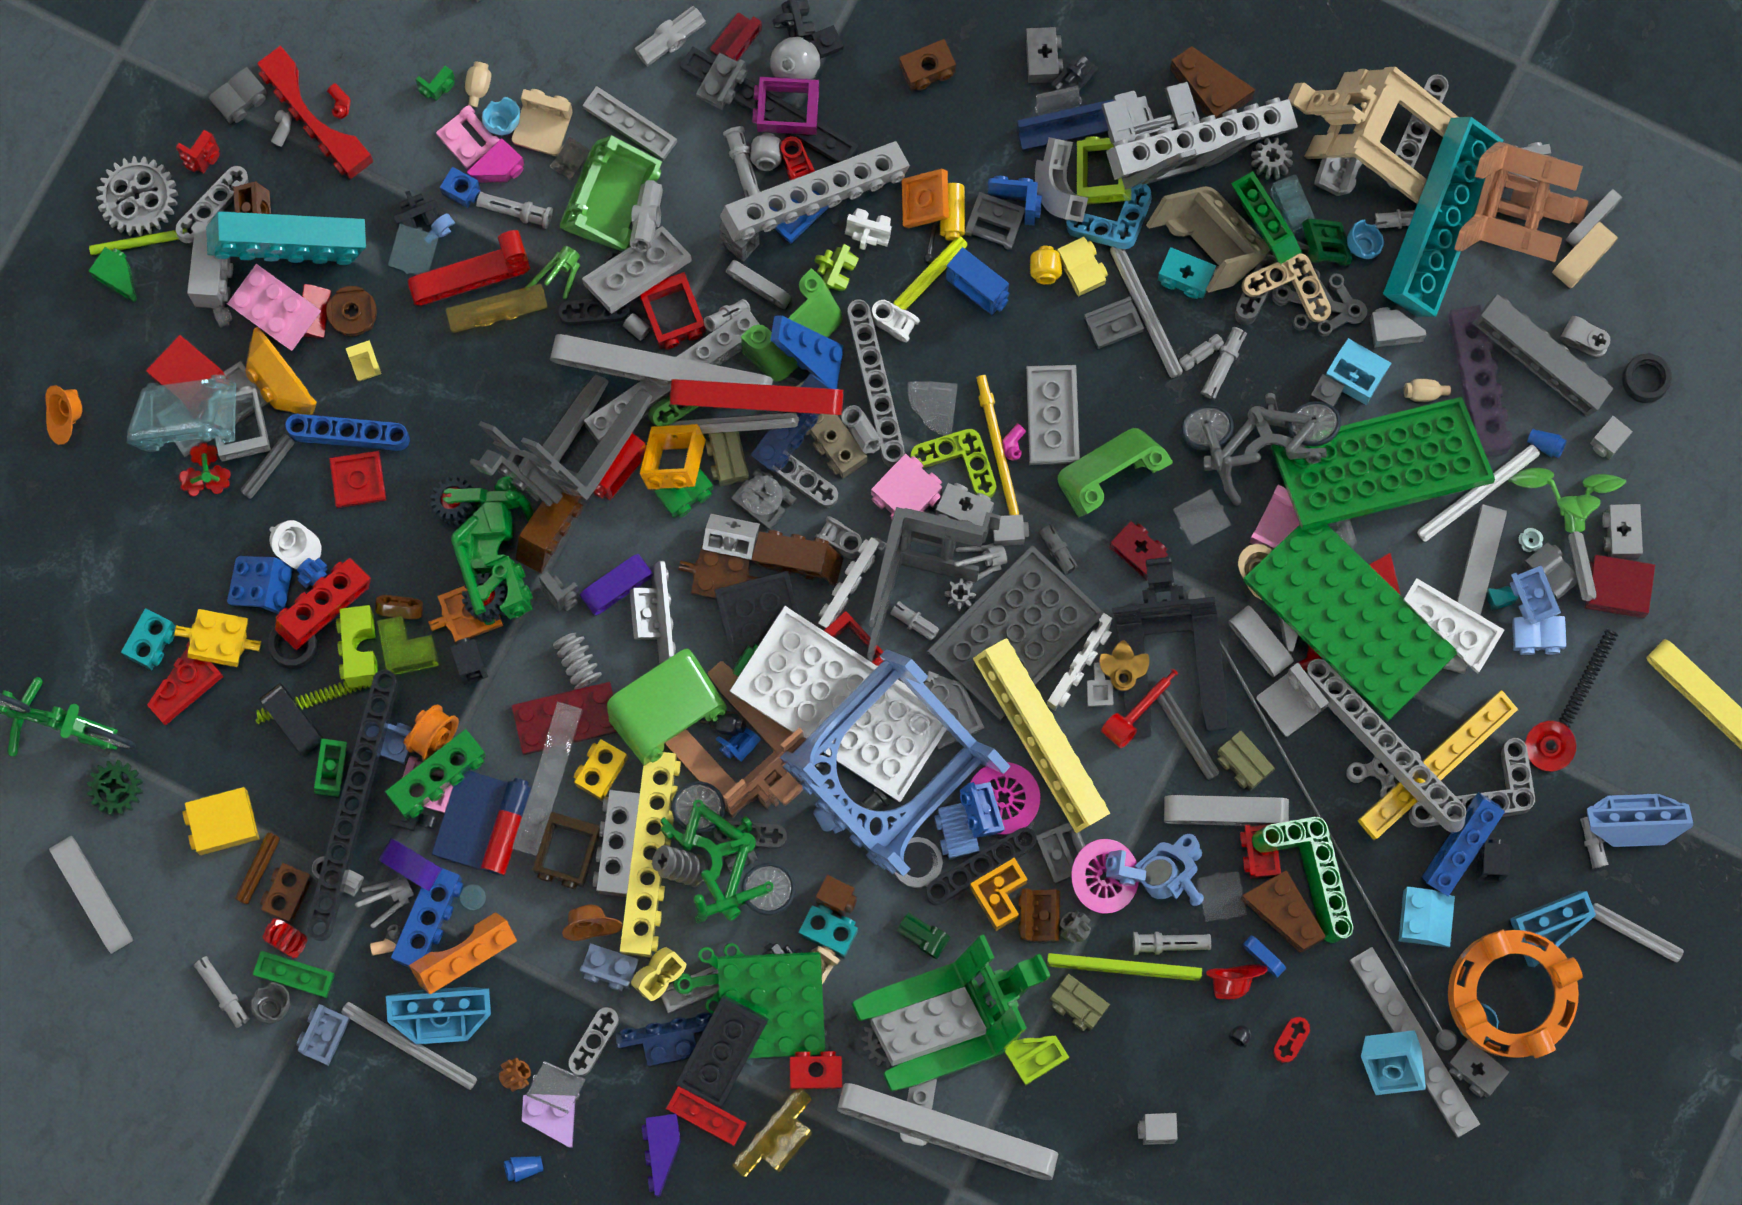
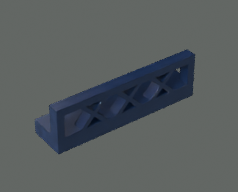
(1064, 125)

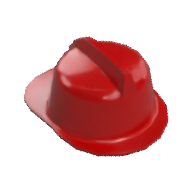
(1234, 981)

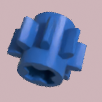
(311, 571)

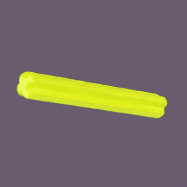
(922, 282)

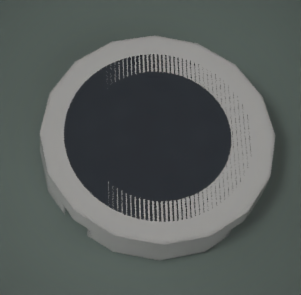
(924, 863)

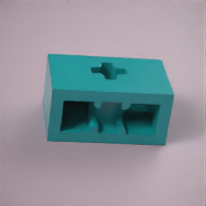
(1177, 264)

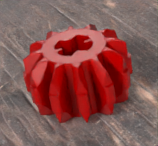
(285, 938)

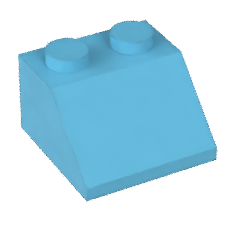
(1426, 917)
(1394, 1062)

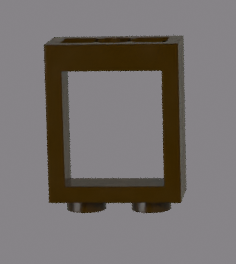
(574, 825)

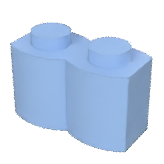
(1544, 635)

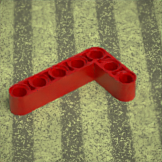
(472, 273)

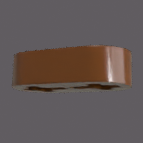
(399, 606)

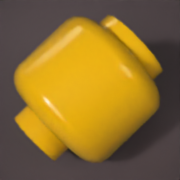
(1046, 265)

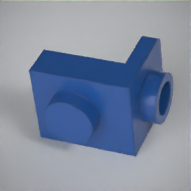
(739, 745)

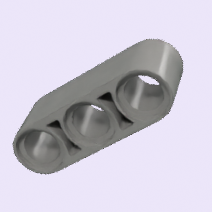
(1260, 641)

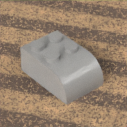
(208, 274)

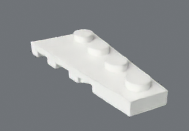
(831, 612)
(1462, 628)
(1084, 657)

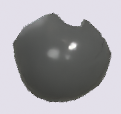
(270, 1003)

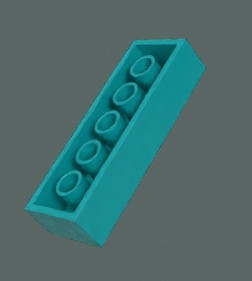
(285, 237)

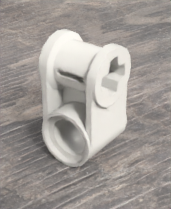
(895, 321)

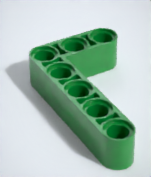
(1314, 869)

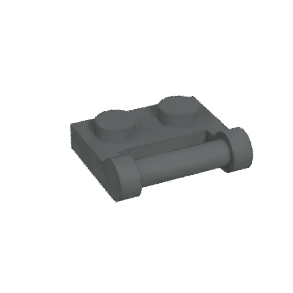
(996, 213)
(1057, 853)

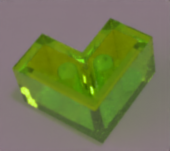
(404, 654)

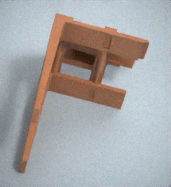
(1528, 202)
(768, 779)

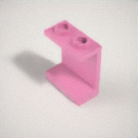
(1276, 521)

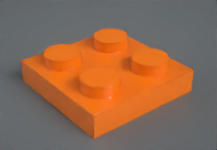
(925, 198)

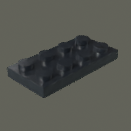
(722, 1051)

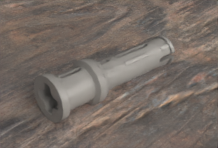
(740, 153)
(526, 215)
(1203, 942)

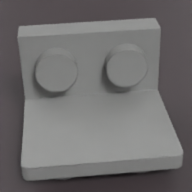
(1292, 700)

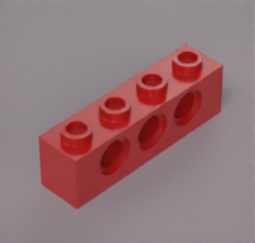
(299, 631)

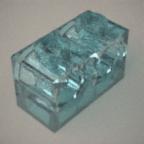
(1291, 202)

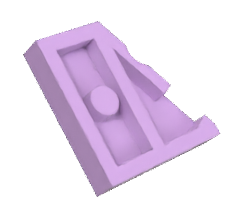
(549, 1120)

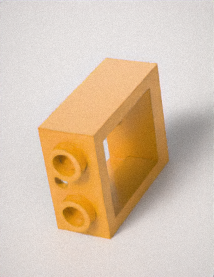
(662, 439)

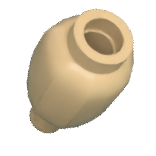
(477, 82)
(1425, 390)

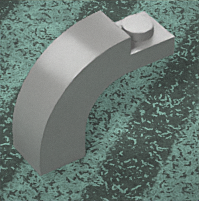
(1053, 183)

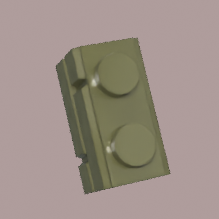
(728, 458)
(1245, 761)
(1079, 1003)

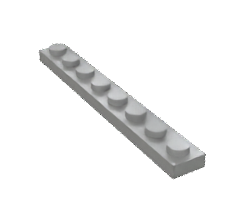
(1401, 1019)

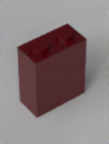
(1621, 586)

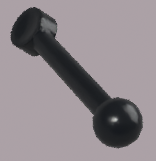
(928, 258)

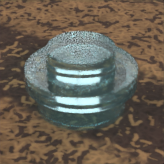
(472, 897)

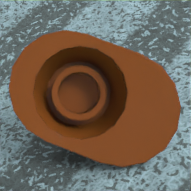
(589, 922)

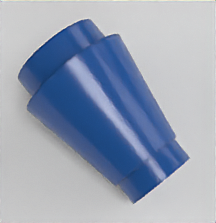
(1547, 442)
(522, 1167)

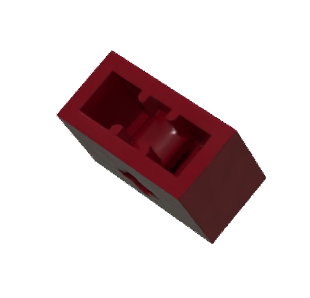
(1132, 537)

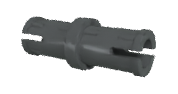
(1058, 549)

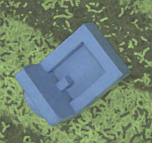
(1117, 870)

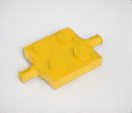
(218, 638)

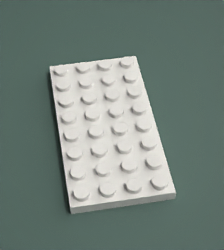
(806, 674)

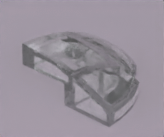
(934, 404)

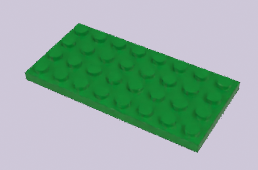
(1387, 464)
(1350, 617)

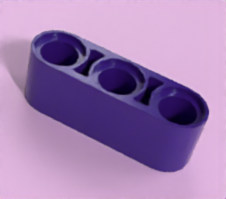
(616, 584)
(410, 864)

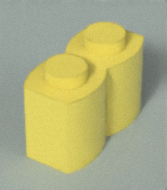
(1082, 266)
(654, 979)

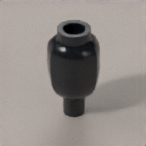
(727, 724)

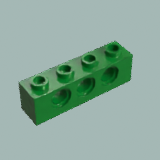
(1266, 217)
(461, 745)

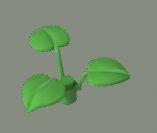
(1575, 508)

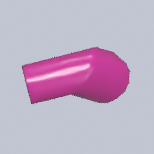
(1010, 442)

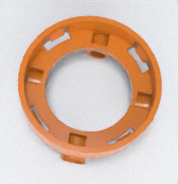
(1471, 1016)

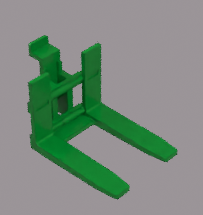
(1001, 1021)

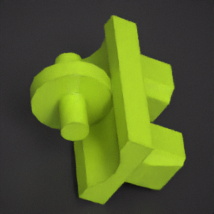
(840, 259)

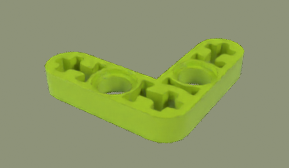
(960, 450)

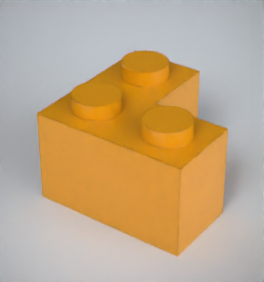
(993, 893)

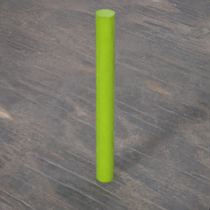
(136, 242)

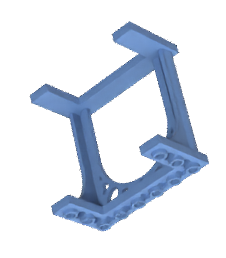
(890, 843)

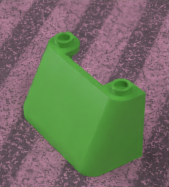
(608, 191)
(816, 313)
(1082, 478)
(664, 705)

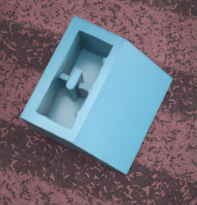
(1358, 371)

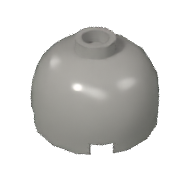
(795, 59)

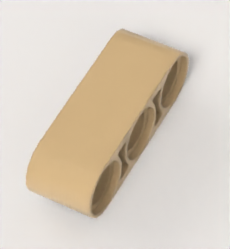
(1585, 255)

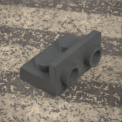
(721, 81)
(558, 597)

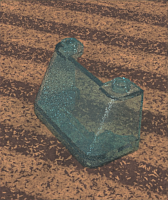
(183, 413)

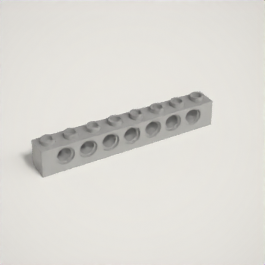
(887, 157)
(1125, 164)
(712, 349)

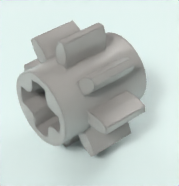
(966, 592)

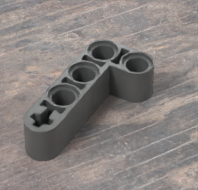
(1258, 301)

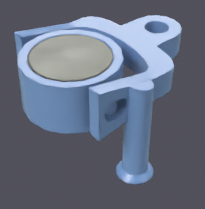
(1162, 874)

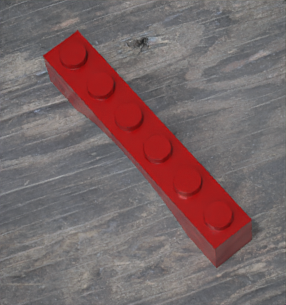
(345, 149)

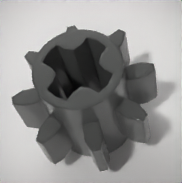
(1075, 926)

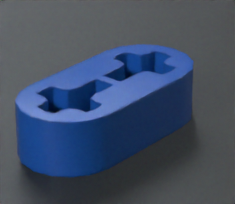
(1264, 956)

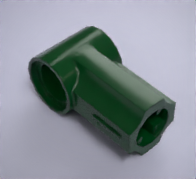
(928, 938)

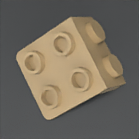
(542, 122)

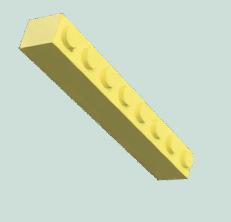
(1041, 735)

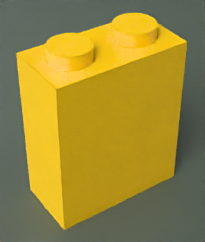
(220, 821)

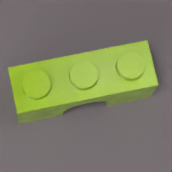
(355, 626)

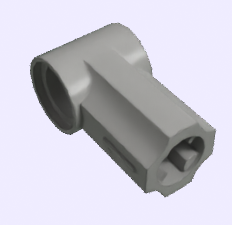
(861, 429)
(353, 880)

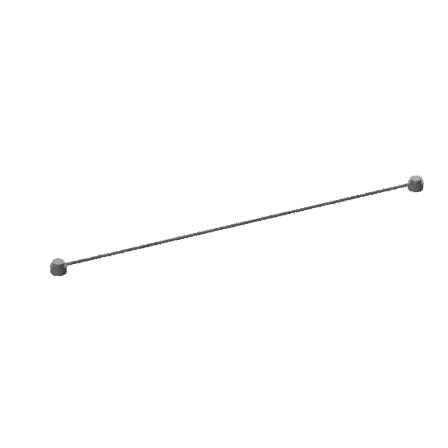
(1445, 1039)

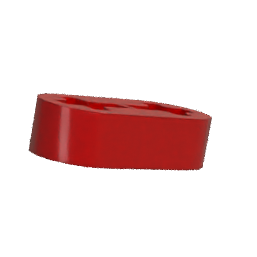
(1296, 1043)

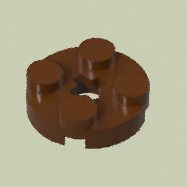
(340, 302)

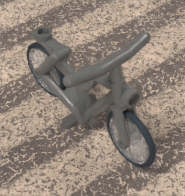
(1212, 427)

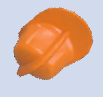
(62, 411)

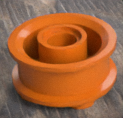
(431, 732)

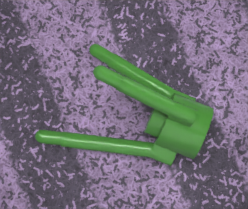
(564, 260)

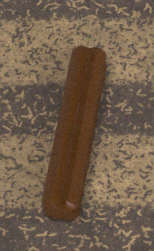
(257, 868)

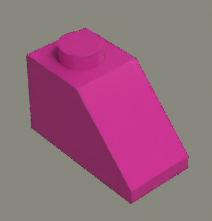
(498, 164)

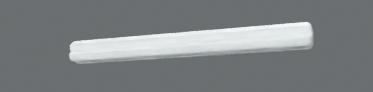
(1477, 494)

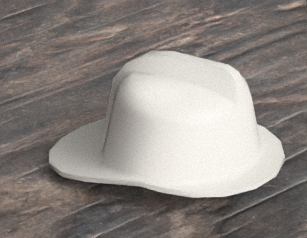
(294, 543)

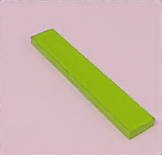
(1124, 967)

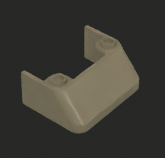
(1216, 229)

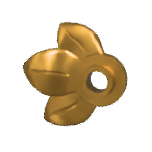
(1124, 662)

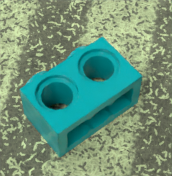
(142, 637)
(825, 936)

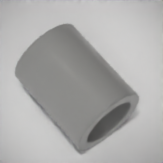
(636, 326)

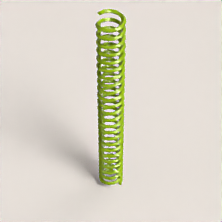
(311, 703)

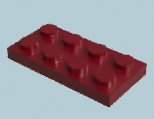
(535, 716)

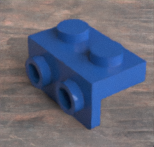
(981, 809)

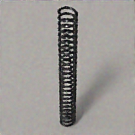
(1588, 675)

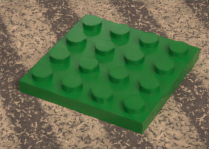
(785, 992)

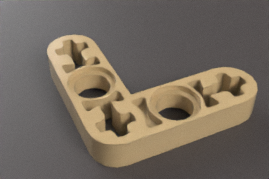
(1291, 274)

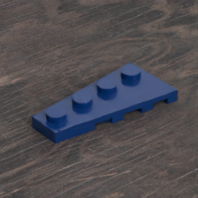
(810, 349)

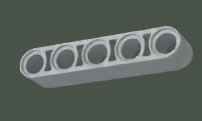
(1414, 142)
(1225, 810)
(91, 894)

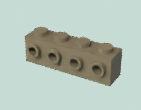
(837, 444)

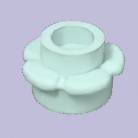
(1535, 535)

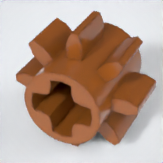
(514, 1074)

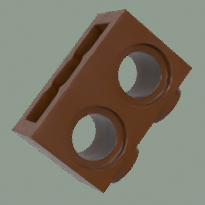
(293, 895)
(836, 896)

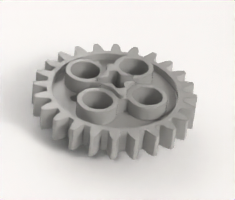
(143, 216)

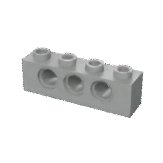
(616, 803)

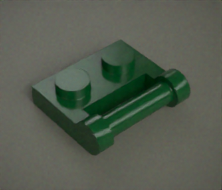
(1326, 234)

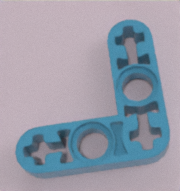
(1116, 228)

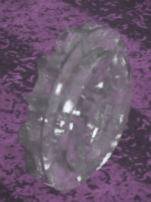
(769, 503)

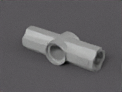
(670, 36)
(646, 216)

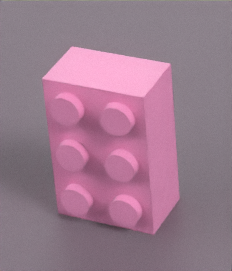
(274, 307)

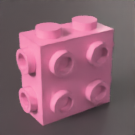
(907, 487)

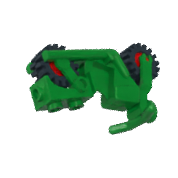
(478, 543)

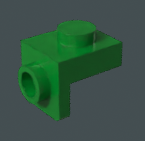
(441, 83)

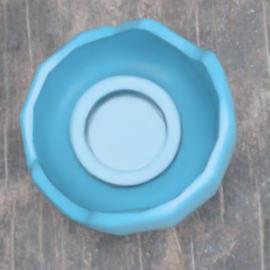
(501, 116)

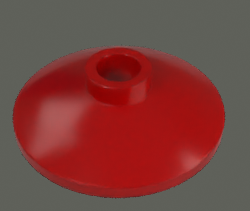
(1555, 758)

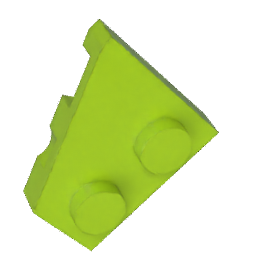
(1035, 1056)

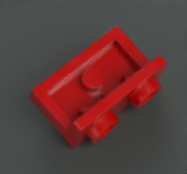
(201, 155)
(1259, 863)

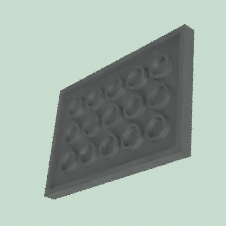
(1031, 608)

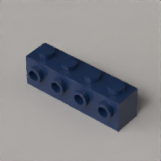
(780, 443)

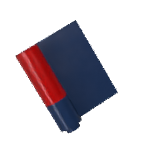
(482, 822)

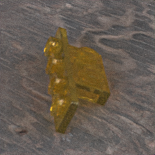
(496, 308)
(779, 1138)

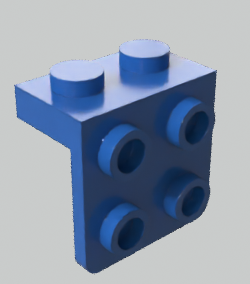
(1021, 189)
(260, 583)

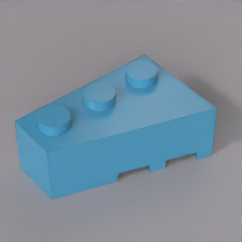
(1555, 920)

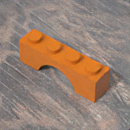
(443, 967)

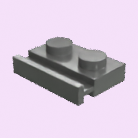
(1113, 322)

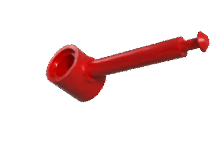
(1120, 728)

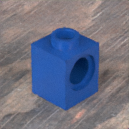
(456, 178)

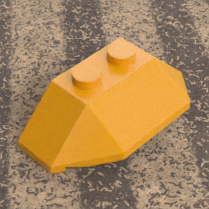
(275, 378)

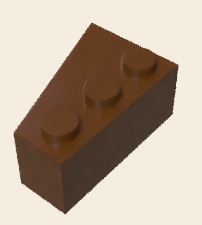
(1210, 84)
(545, 531)
(797, 556)
(1286, 911)

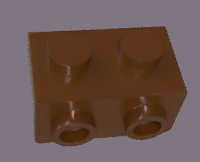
(1039, 915)

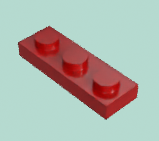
(706, 1116)

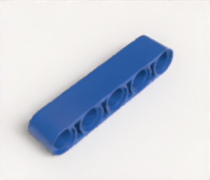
(357, 439)

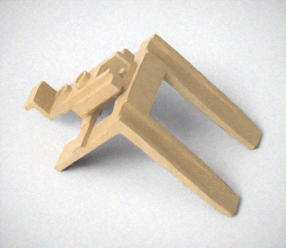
(1379, 94)

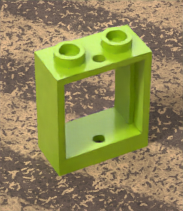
(1097, 194)

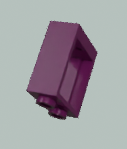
(787, 85)

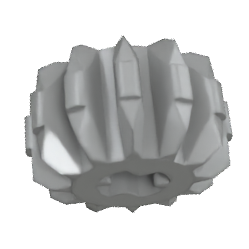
(1271, 149)

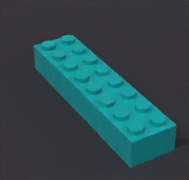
(1443, 209)

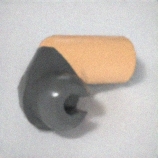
(389, 942)

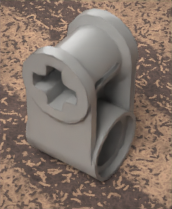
(1583, 335)
(838, 536)

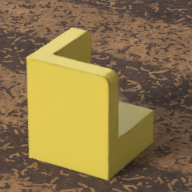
(363, 361)

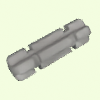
(1201, 352)

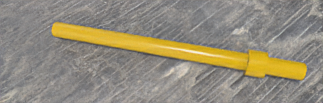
(987, 401)

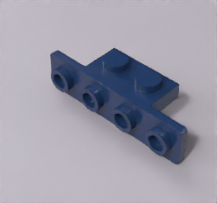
(667, 1040)

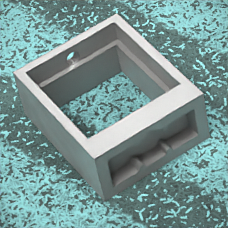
(249, 446)

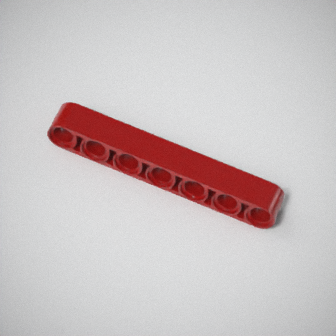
(756, 397)

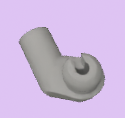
(283, 129)

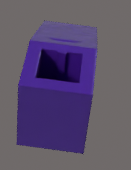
(663, 1142)

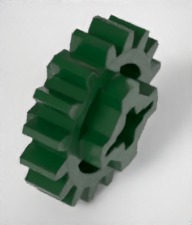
(113, 799)

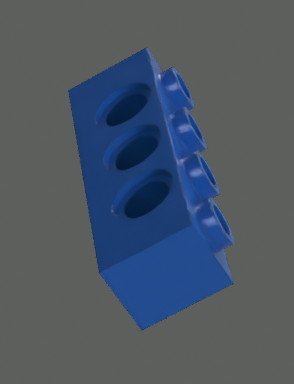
(1463, 845)
(414, 927)

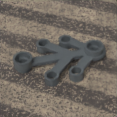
(1342, 308)

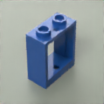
(977, 281)

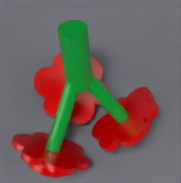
(215, 479)

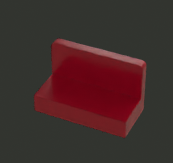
(737, 37)

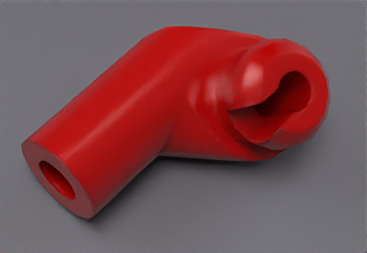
(342, 101)

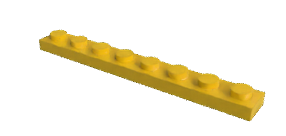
(1440, 762)

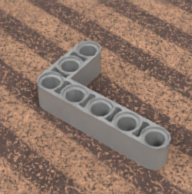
(1507, 796)

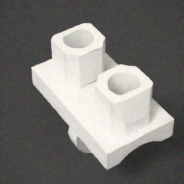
(868, 231)

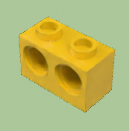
(606, 772)

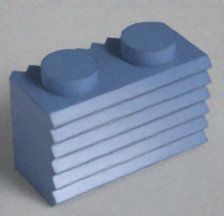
(958, 838)

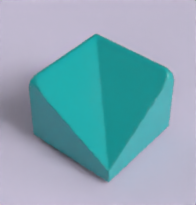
(1500, 597)

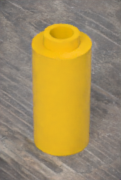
(955, 224)

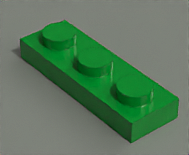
(293, 974)

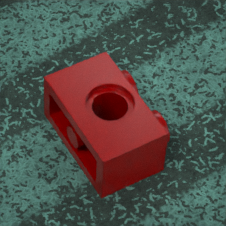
(802, 1079)

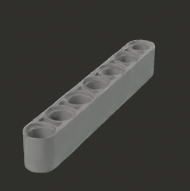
(872, 372)
(1479, 567)

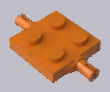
(458, 619)

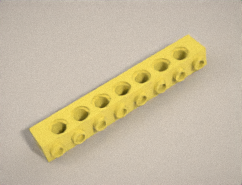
(630, 942)

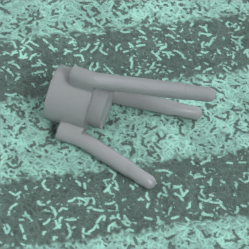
(991, 556)
(397, 888)

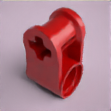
(797, 164)

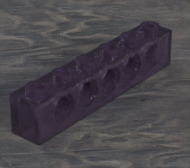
(1459, 322)

